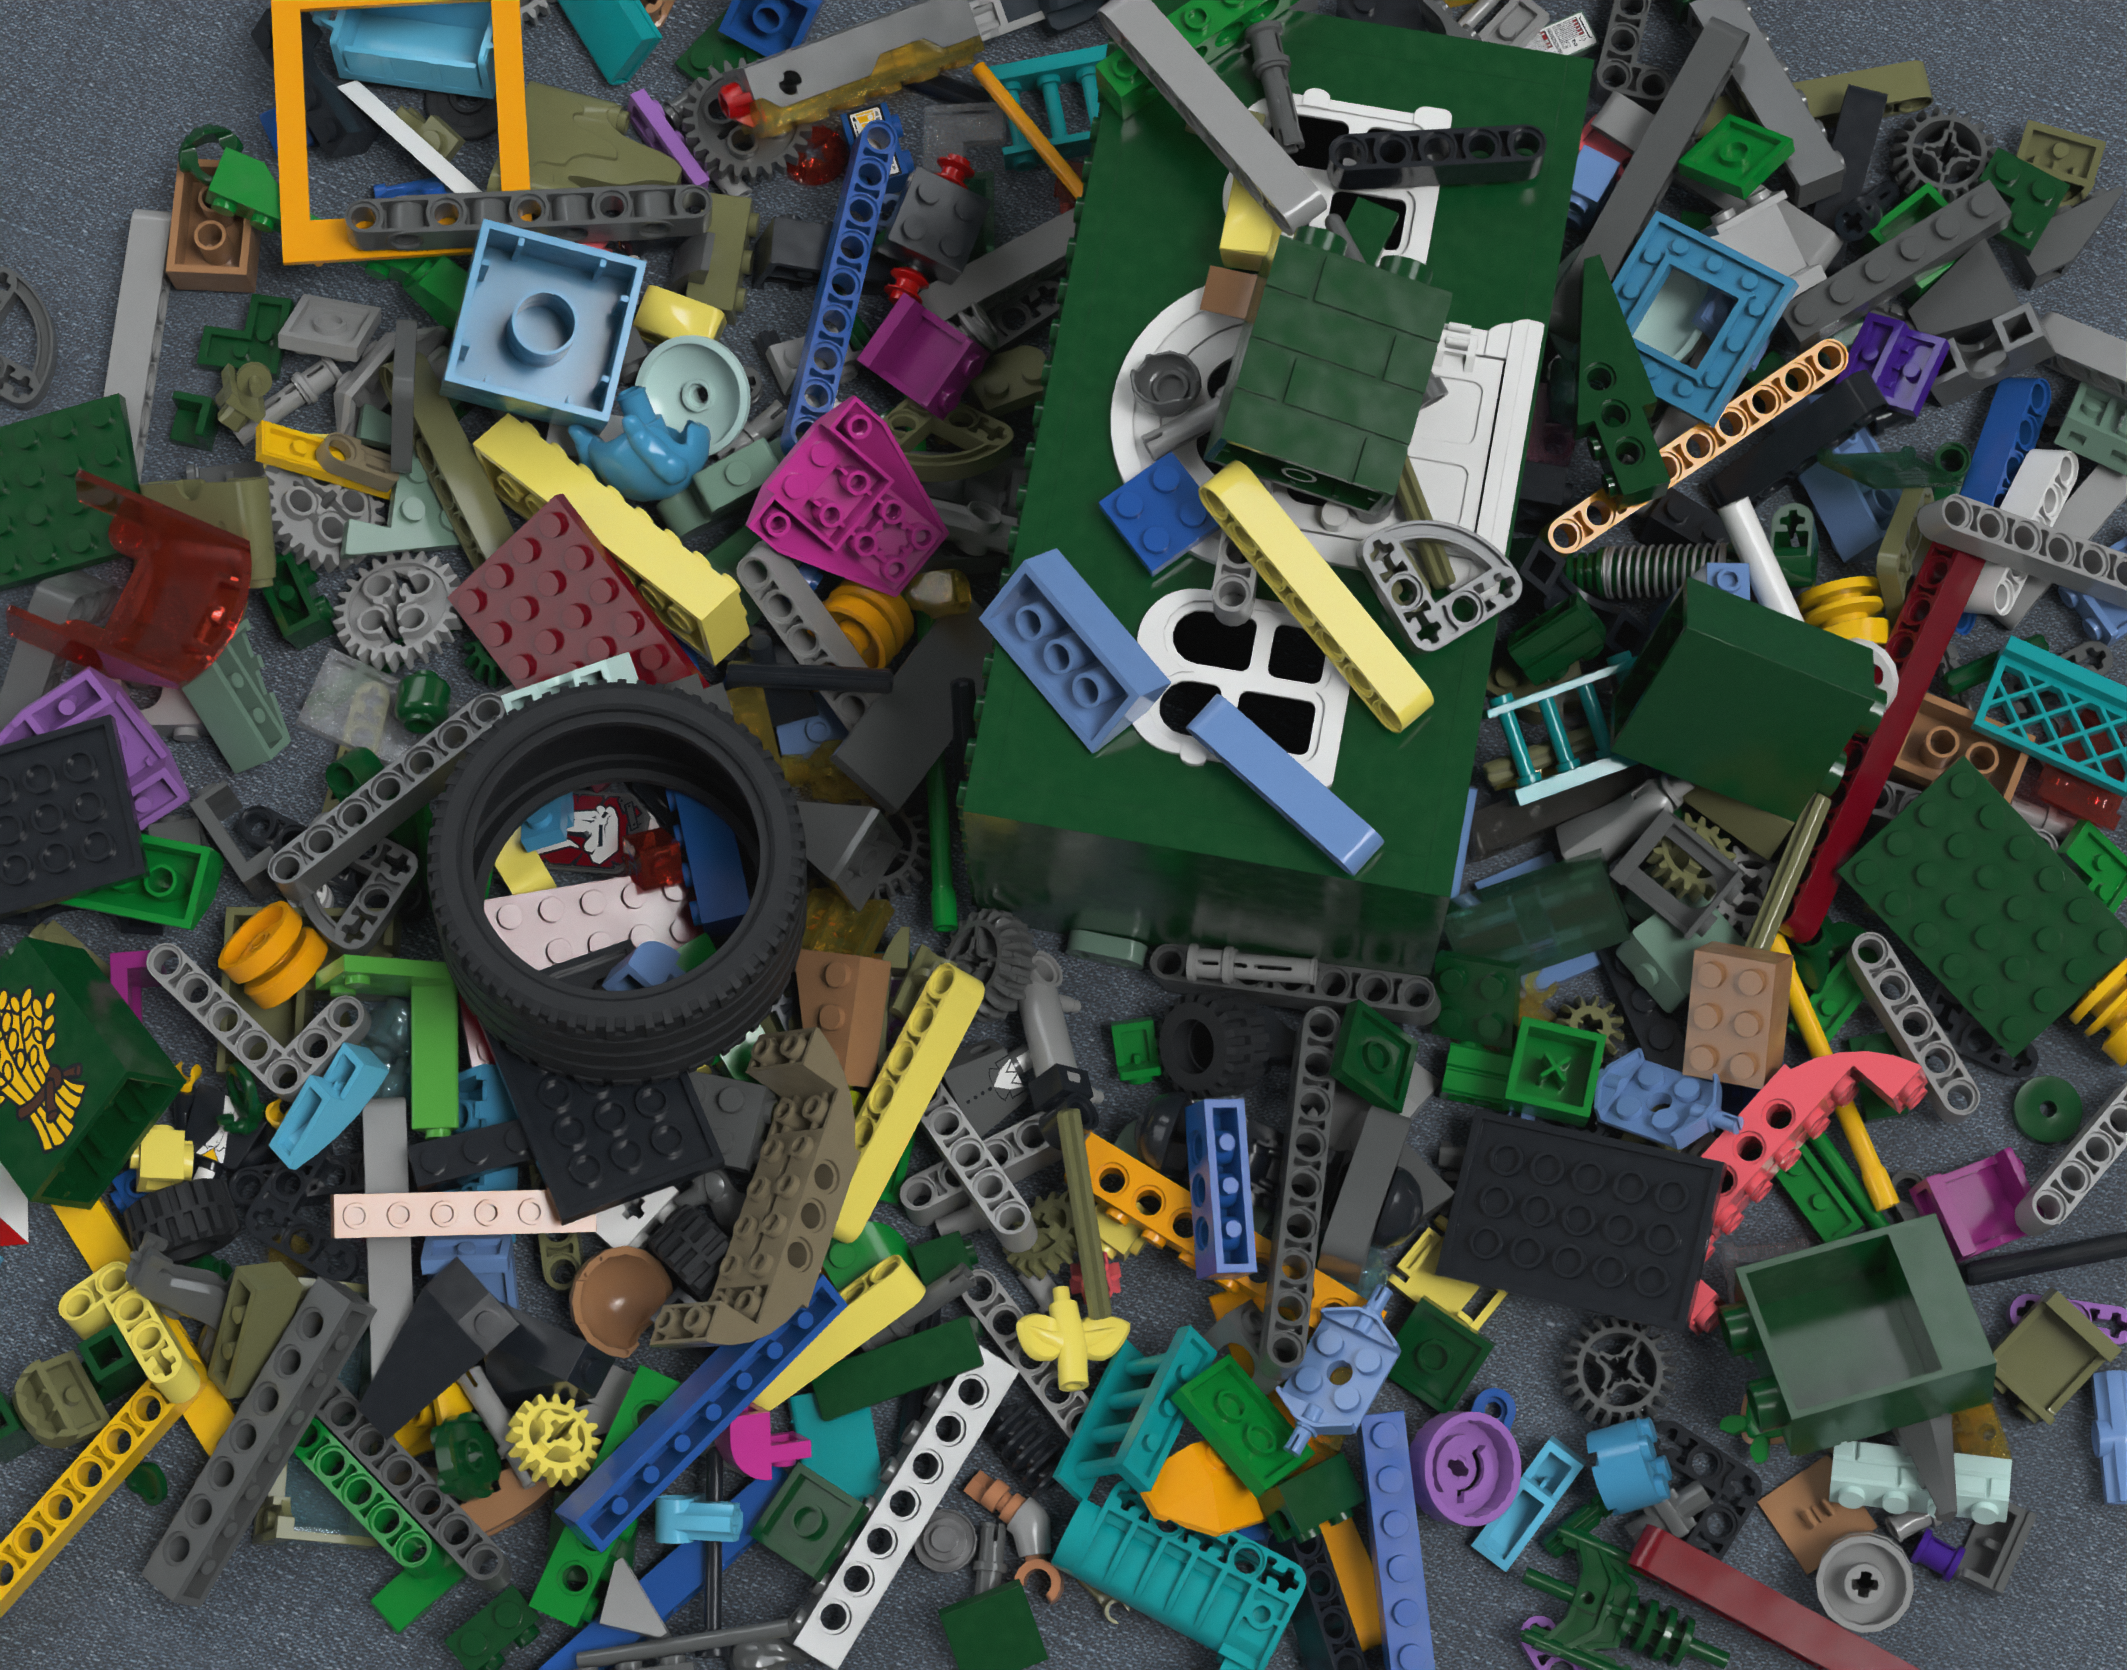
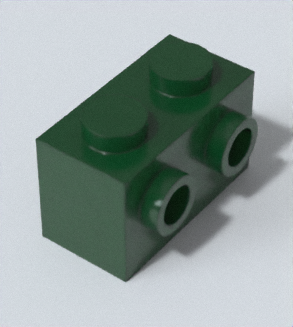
(297, 604)
(496, 1631)

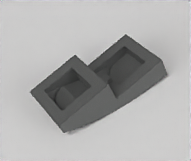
(691, 262)

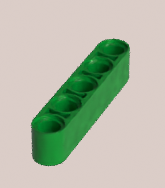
(379, 1508)

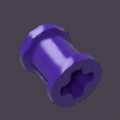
(1937, 1555)

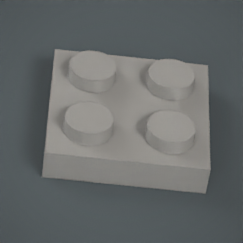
(329, 328)

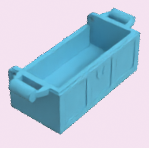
(416, 46)

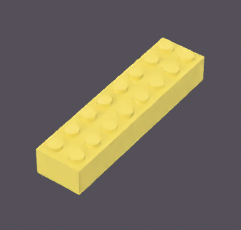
(675, 583)

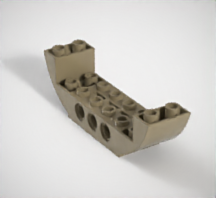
(788, 1203)

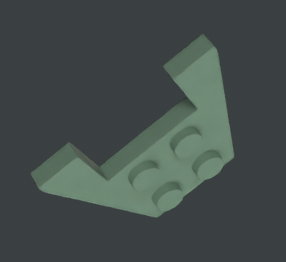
(415, 513)

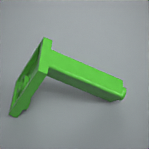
(432, 1028)

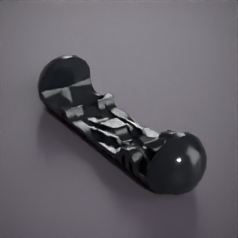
(1163, 1147)

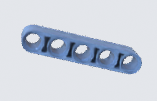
(1285, 784)

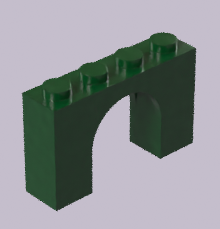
(110, 1369)

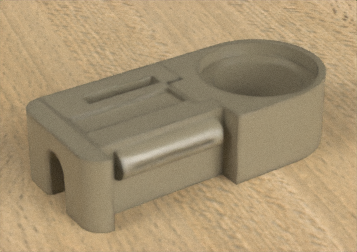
(361, 463)

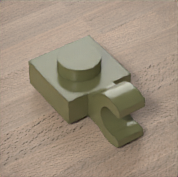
(433, 131)

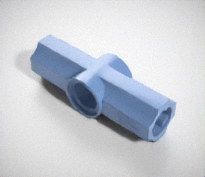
(2110, 1433)

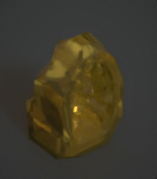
(939, 593)

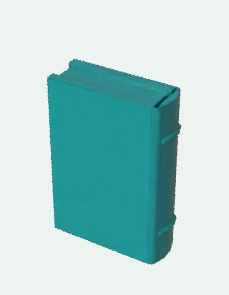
(615, 33)
(840, 1449)

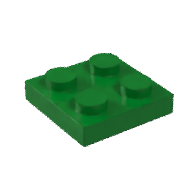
(1736, 156)

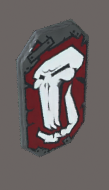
(597, 833)

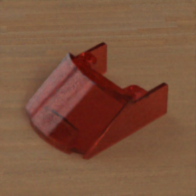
(176, 604)

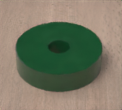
(2060, 1097)

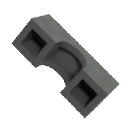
(2014, 346)

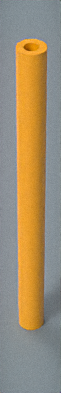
(1028, 129)

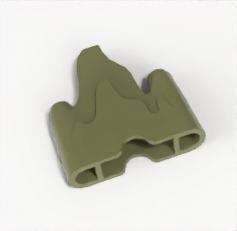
(583, 144)
(233, 505)

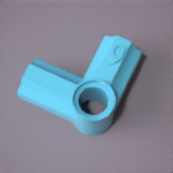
(691, 1518)

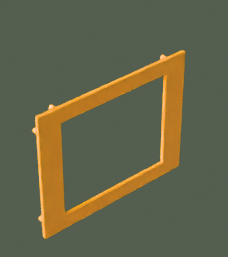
(327, 240)

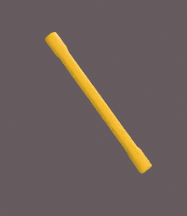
(1873, 1172)

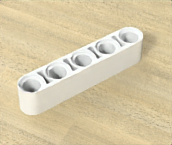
(2034, 494)

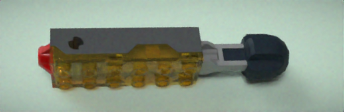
(878, 56)

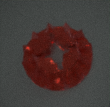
(815, 171)

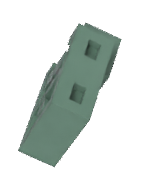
(2096, 427)

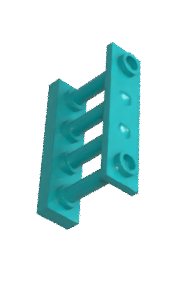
(1047, 75)
(1569, 770)
(1154, 1427)

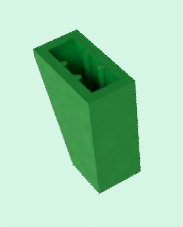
(438, 289)

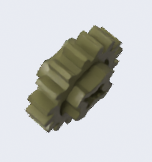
(1683, 870)
(1055, 1238)

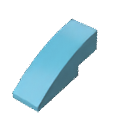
(328, 1104)
(1536, 1497)

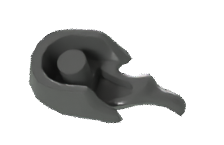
(765, 1655)

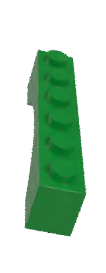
(249, 190)

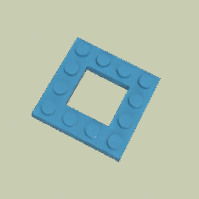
(1760, 299)

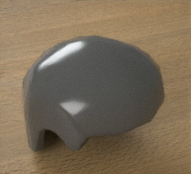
(1166, 383)

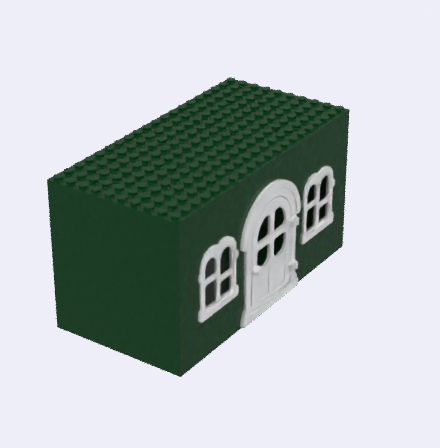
(1152, 826)

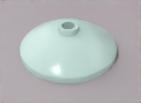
(677, 373)

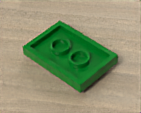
(1240, 1425)

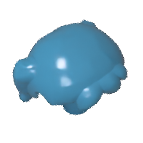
(649, 457)

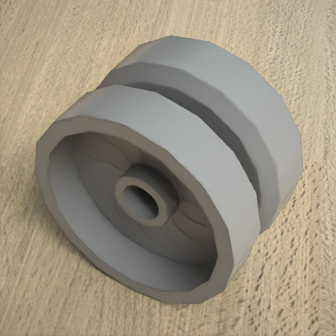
(1860, 1607)

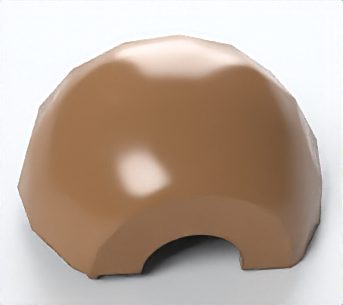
(617, 1297)

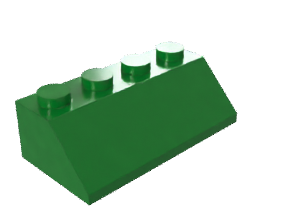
(175, 894)

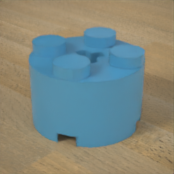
(1627, 1466)

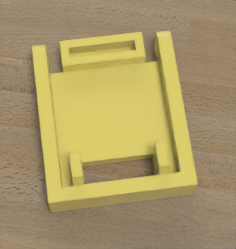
(1420, 1268)

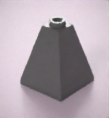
(1965, 298)
(848, 848)

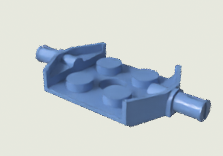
(1634, 1086)
(1348, 1339)

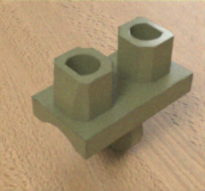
(243, 394)
(914, 981)

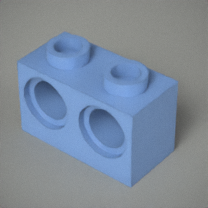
(1591, 188)

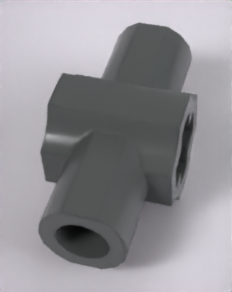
(1673, 1514)

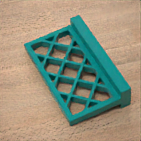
(2070, 684)

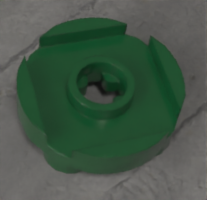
(465, 1457)

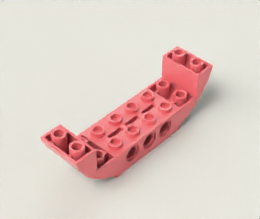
(1808, 1097)

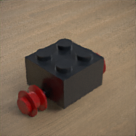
(933, 227)

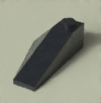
(440, 1341)

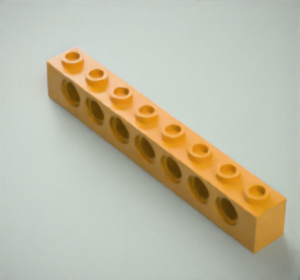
(1175, 1205)

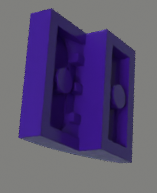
(1898, 360)

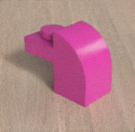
(752, 1447)

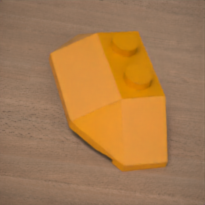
(1202, 1493)

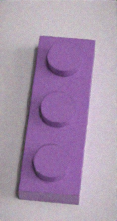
(651, 124)

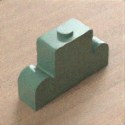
(721, 489)
(1659, 951)

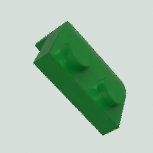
(850, 1261)

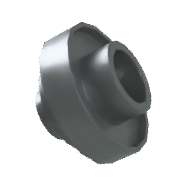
(946, 1542)

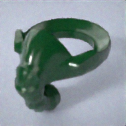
(246, 1104)

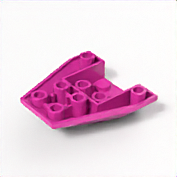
(850, 503)

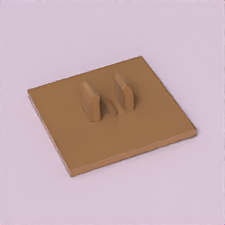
(1807, 1519)

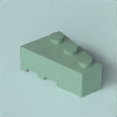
(237, 706)

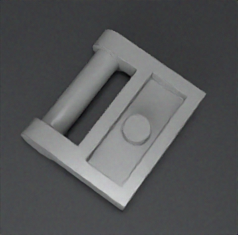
(1513, 25)

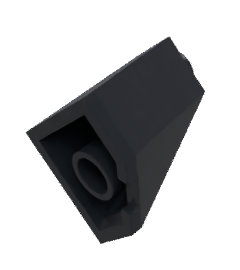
(544, 1362)

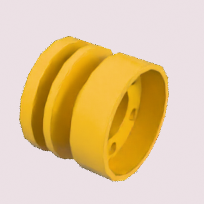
(1847, 609)
(2109, 1005)

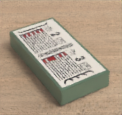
(1566, 36)

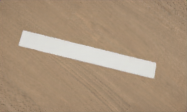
(407, 138)

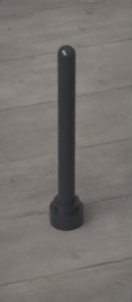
(713, 1560)

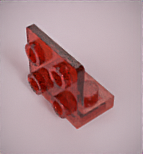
(2077, 795)

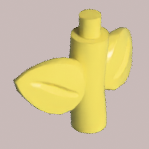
(1070, 1339)

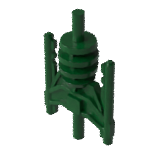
(1606, 1609)

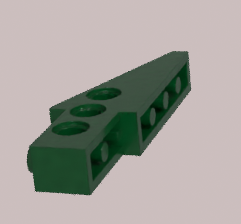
(1610, 356)

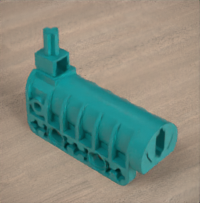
(1179, 1581)

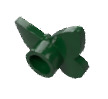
(1814, 955)

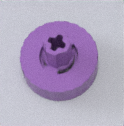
(1445, 1463)

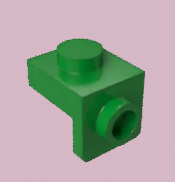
(1135, 1050)

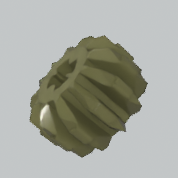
(1595, 1018)

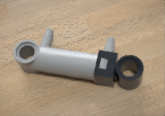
(1057, 1080)

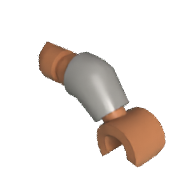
(1027, 1524)

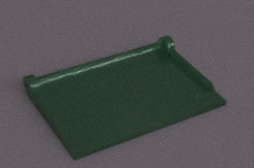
(1888, 469)

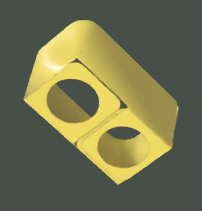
(1246, 231)
(672, 315)

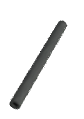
(685, 1643)

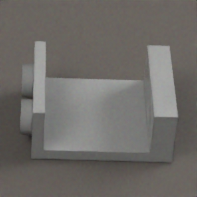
(1764, 236)

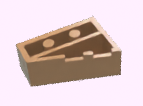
(847, 1003)

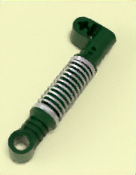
(1667, 569)

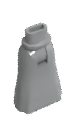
(1623, 820)

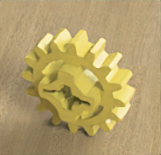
(562, 1458)

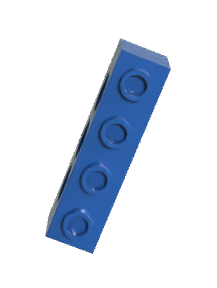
(1220, 1189)

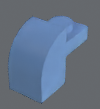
(644, 967)

